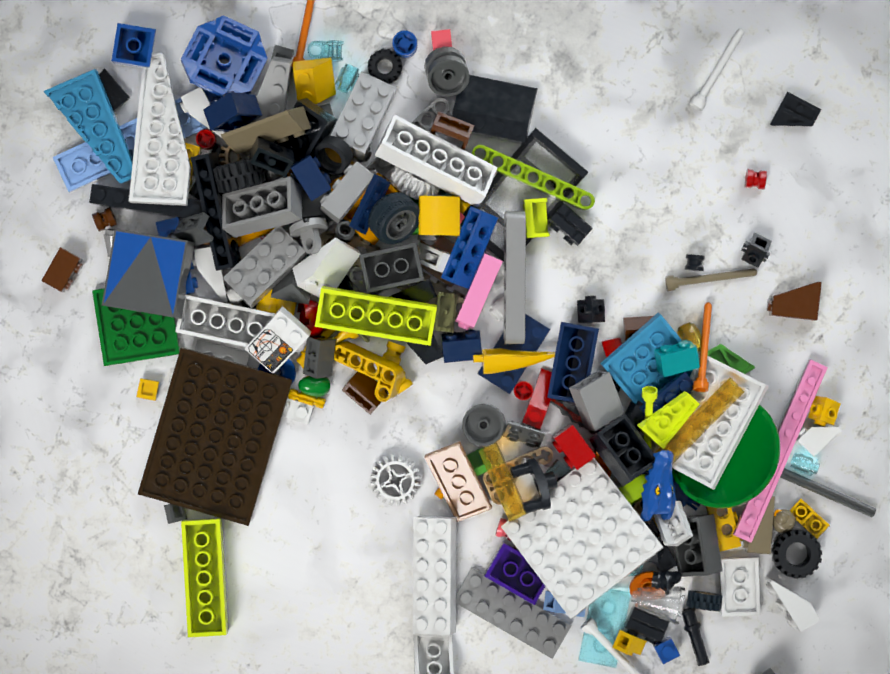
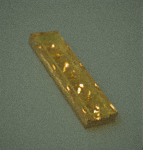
(503, 482)

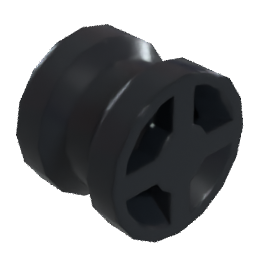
(694, 262)

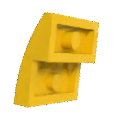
(439, 215)

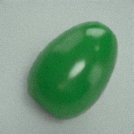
(314, 386)

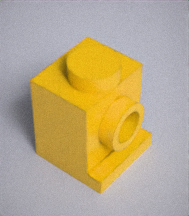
(628, 643)

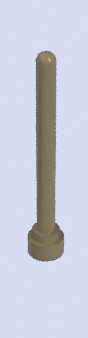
(674, 282)

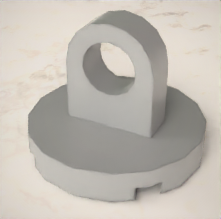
(309, 232)

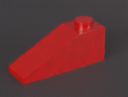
(538, 402)

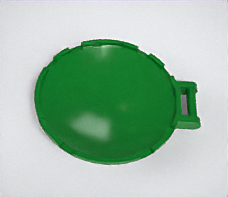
(747, 471)

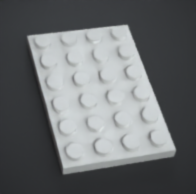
(714, 448)

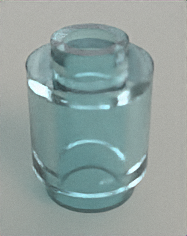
(347, 78)
(804, 464)

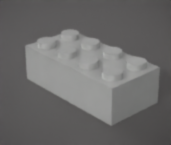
(363, 113)
(262, 207)
(265, 266)

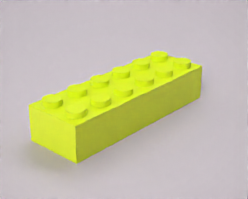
(376, 315)
(204, 577)

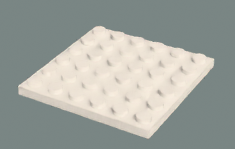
(584, 539)

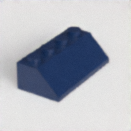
(572, 359)

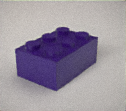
(515, 574)

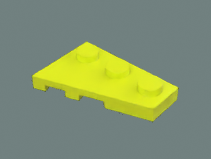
(669, 419)

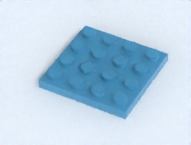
(634, 361)

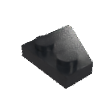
(795, 112)

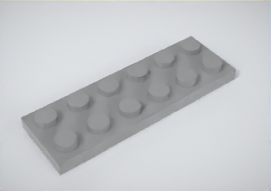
(512, 613)

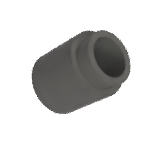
(344, 226)

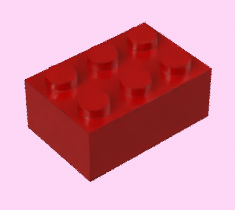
(573, 446)

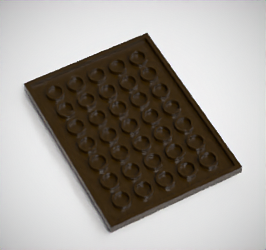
(214, 436)

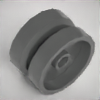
(446, 71)
(495, 424)

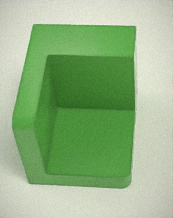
(477, 462)

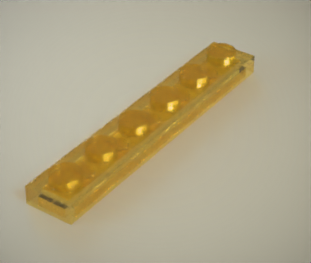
(704, 418)

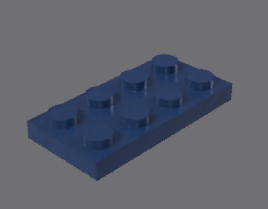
(534, 336)

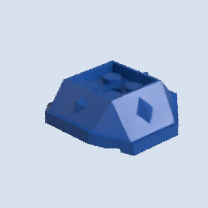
(229, 41)

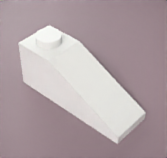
(194, 103)
(205, 264)

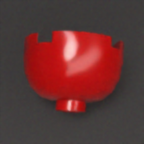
(308, 316)

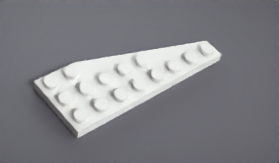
(160, 154)

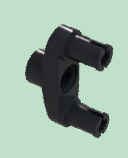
(543, 483)

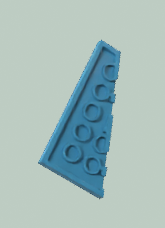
(91, 115)

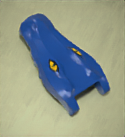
(659, 490)

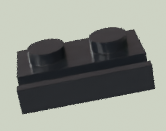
(114, 92)

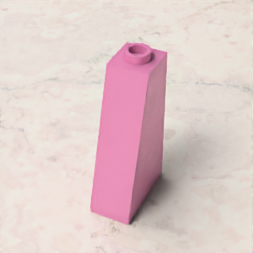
(478, 292)

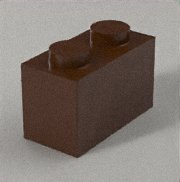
(62, 270)

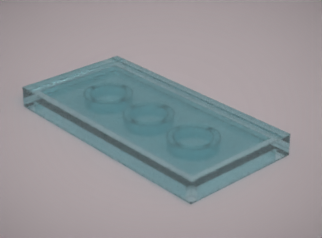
(610, 615)

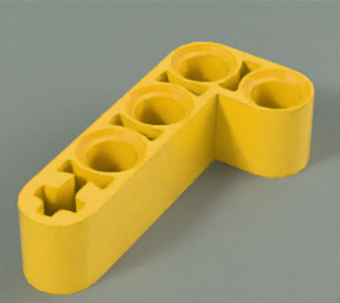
(347, 353)

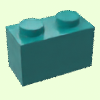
(676, 358)

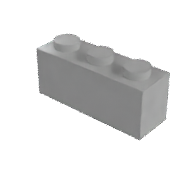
(346, 192)

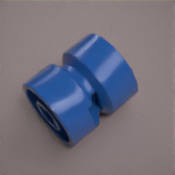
(405, 44)

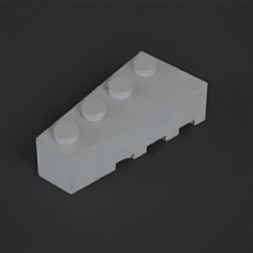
(275, 87)

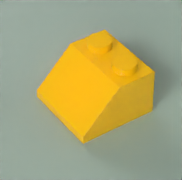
(314, 79)

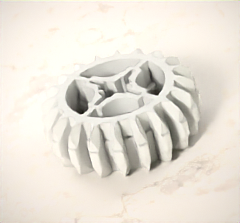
(411, 184)
(402, 495)

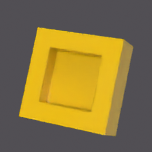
(148, 389)

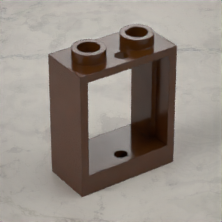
(452, 127)

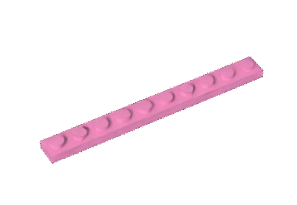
(788, 433)

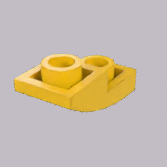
(809, 519)

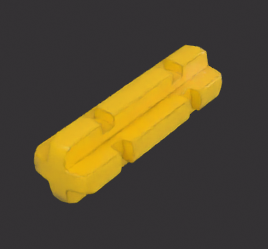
(310, 400)

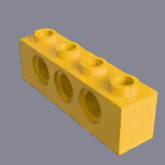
(725, 541)

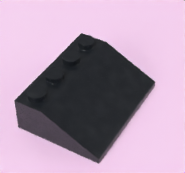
(496, 108)

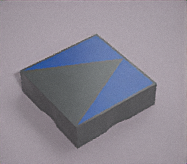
(148, 273)

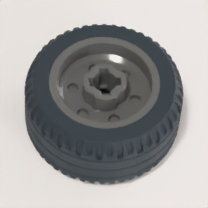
(394, 218)

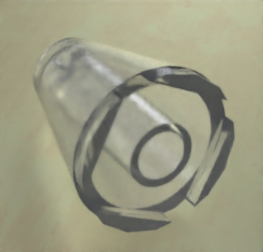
(658, 603)

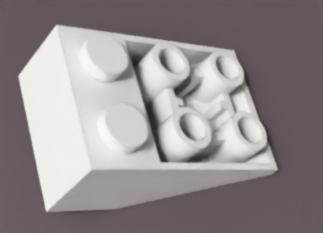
(799, 611)

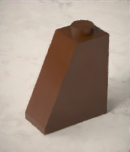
(797, 303)

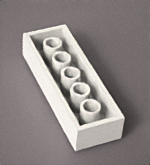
(436, 161)
(221, 321)
(434, 575)

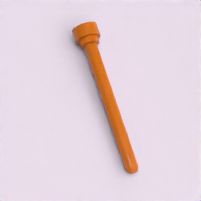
(304, 31)
(701, 383)

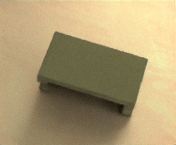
(446, 312)

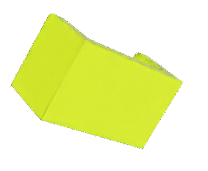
(536, 218)

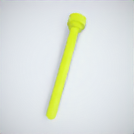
(649, 395)

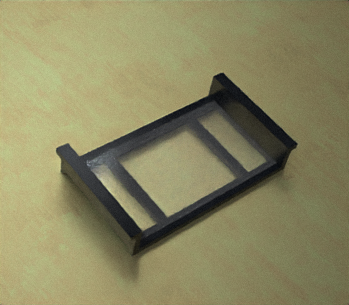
(508, 194)

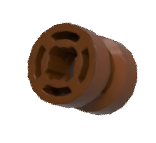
(104, 219)

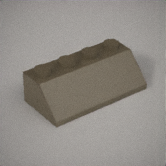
(271, 128)

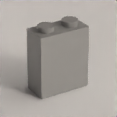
(597, 400)

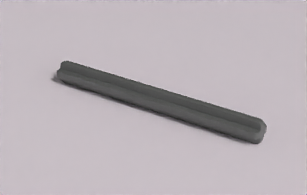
(828, 492)

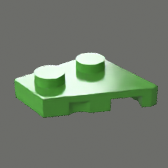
(730, 359)

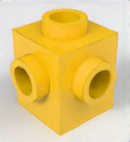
(824, 411)

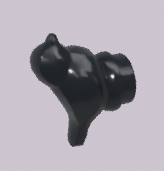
(665, 580)

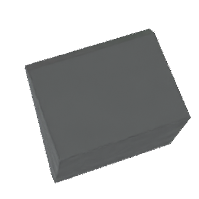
(289, 291)

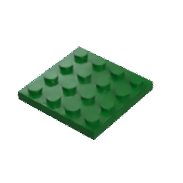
(133, 334)

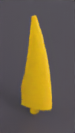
(503, 360)

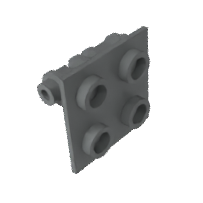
(530, 436)

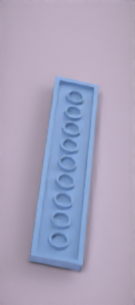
(82, 166)

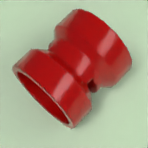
(207, 137)
(755, 179)
(523, 390)

